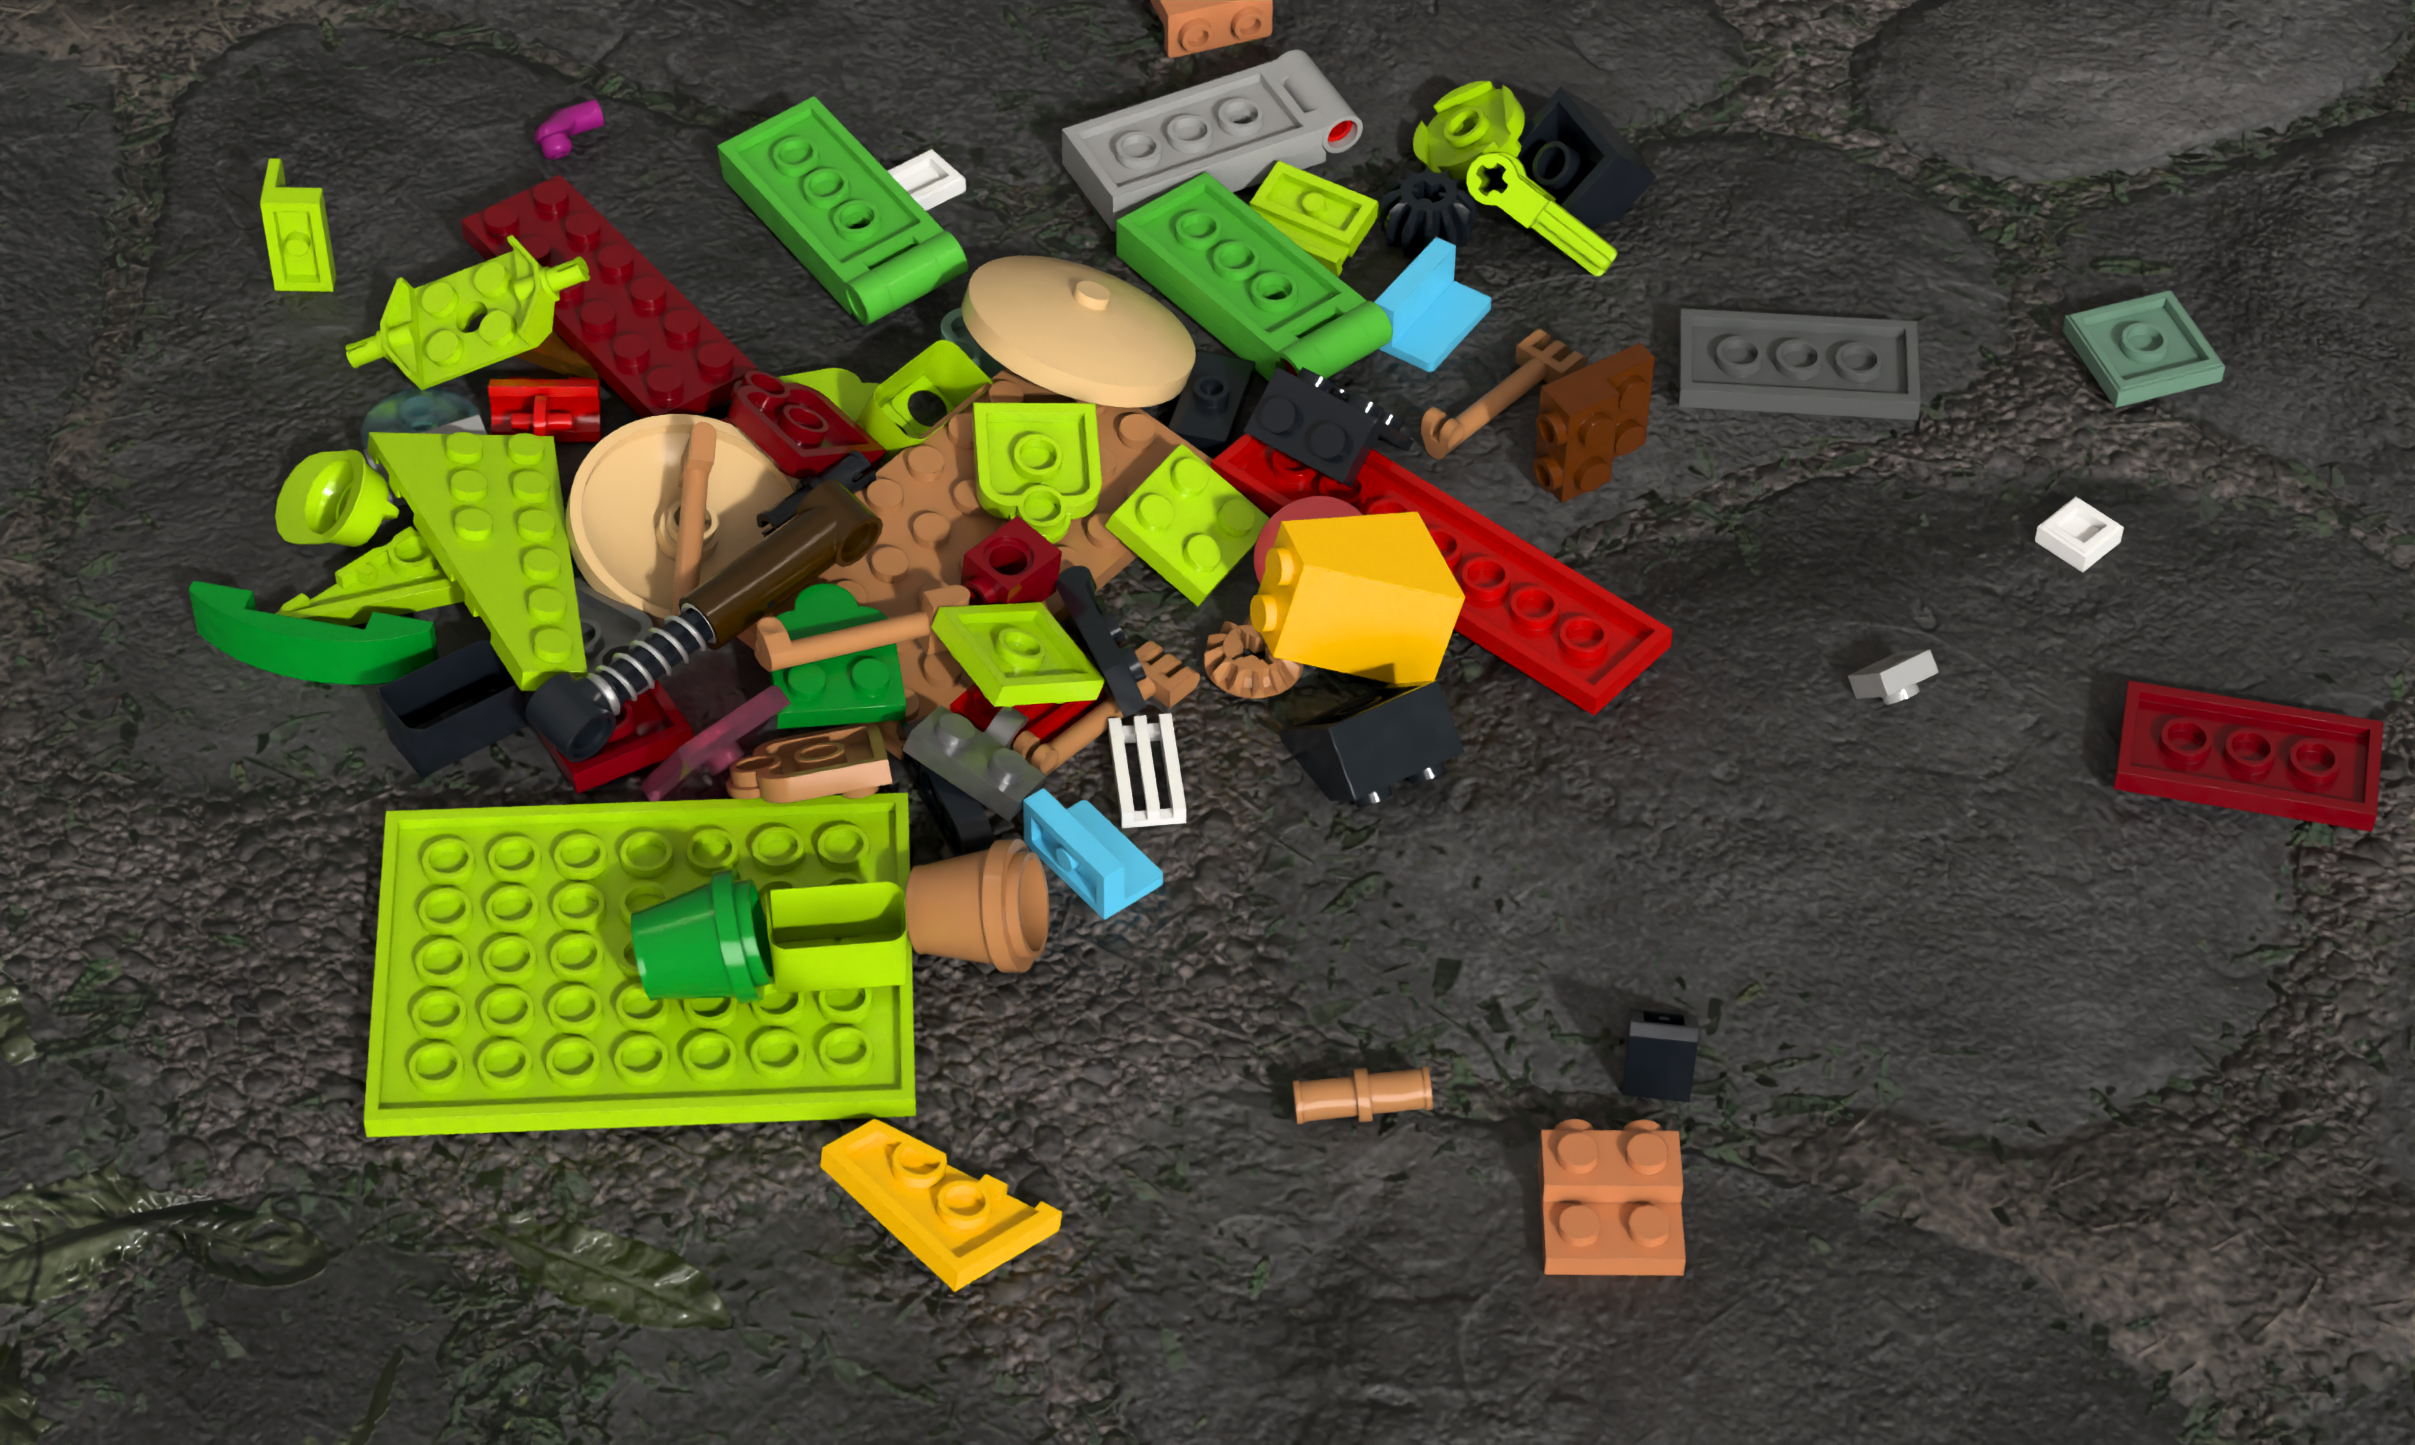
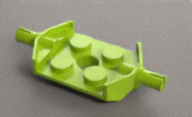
(429, 324)

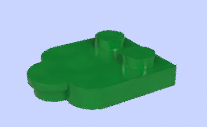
(840, 688)

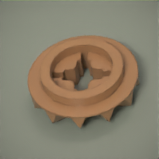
(1248, 675)

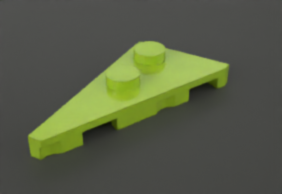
(385, 580)

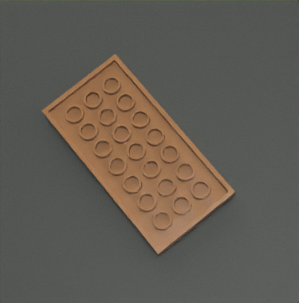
(935, 518)

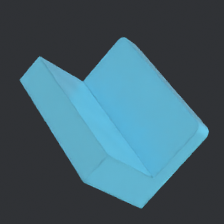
(1430, 308)
(1088, 853)

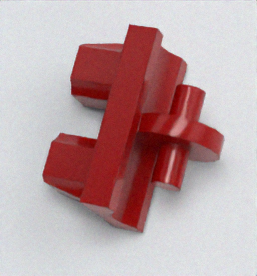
(547, 407)

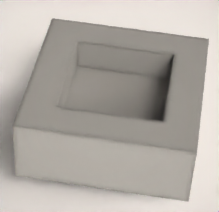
(1894, 676)

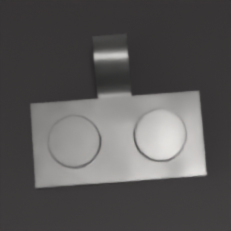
(977, 760)

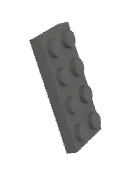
(1799, 364)

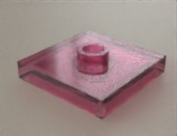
(716, 746)

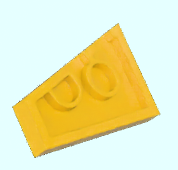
(936, 1211)

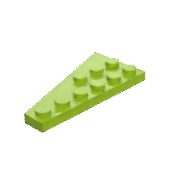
(500, 531)

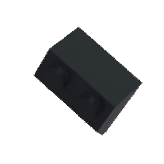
(1580, 161)
(1376, 742)

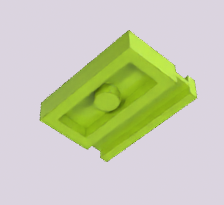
(1315, 213)

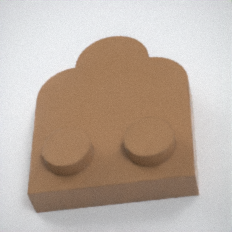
(813, 766)

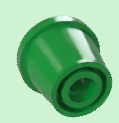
(705, 942)

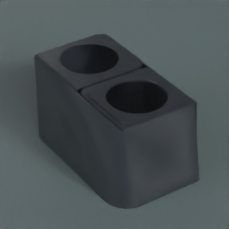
(416, 700)

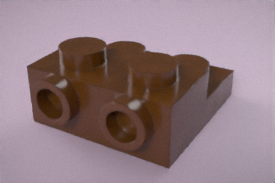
(1591, 421)

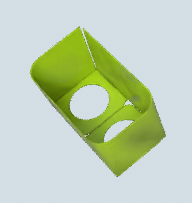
(938, 369)
(811, 917)

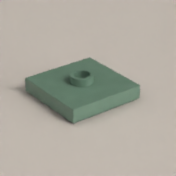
(2143, 348)

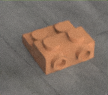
(1611, 1200)

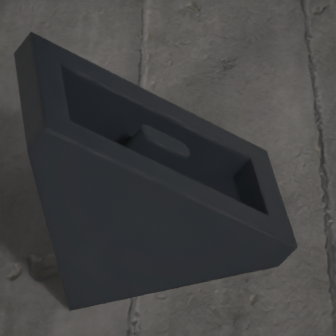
(1660, 1055)

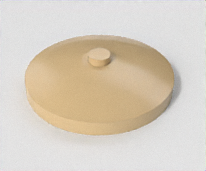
(1078, 331)
(629, 508)

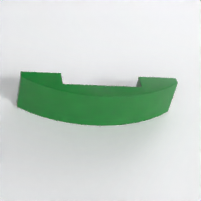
(310, 648)

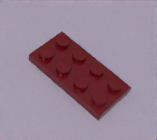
(2249, 755)

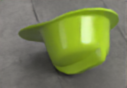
(333, 500)

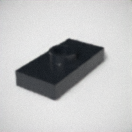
(1212, 401)

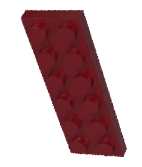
(628, 315)

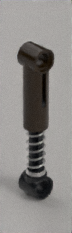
(826, 531)

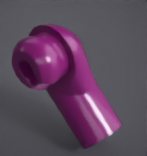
(566, 122)

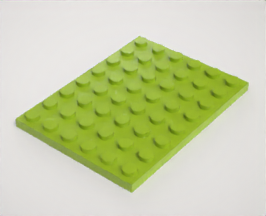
(520, 991)

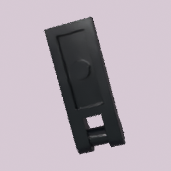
(1102, 638)

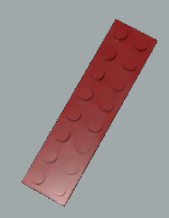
(1515, 595)

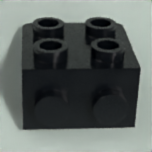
(1322, 424)

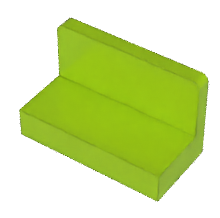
(296, 234)

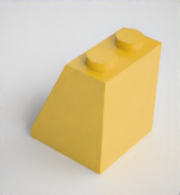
(1358, 597)

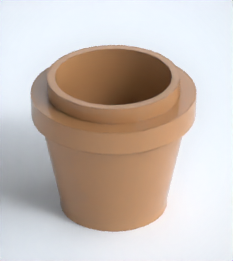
(981, 907)

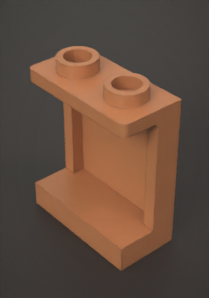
(1212, 24)

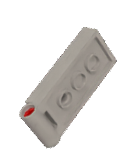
(1220, 127)

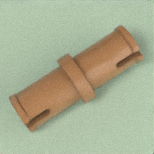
(1362, 1095)

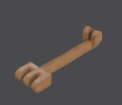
(1538, 362)
(693, 479)
(777, 652)
(1163, 682)

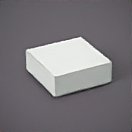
(2079, 534)

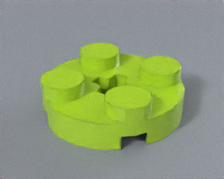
(1448, 144)

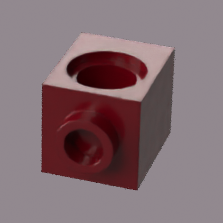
(1011, 566)

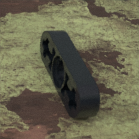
(953, 810)

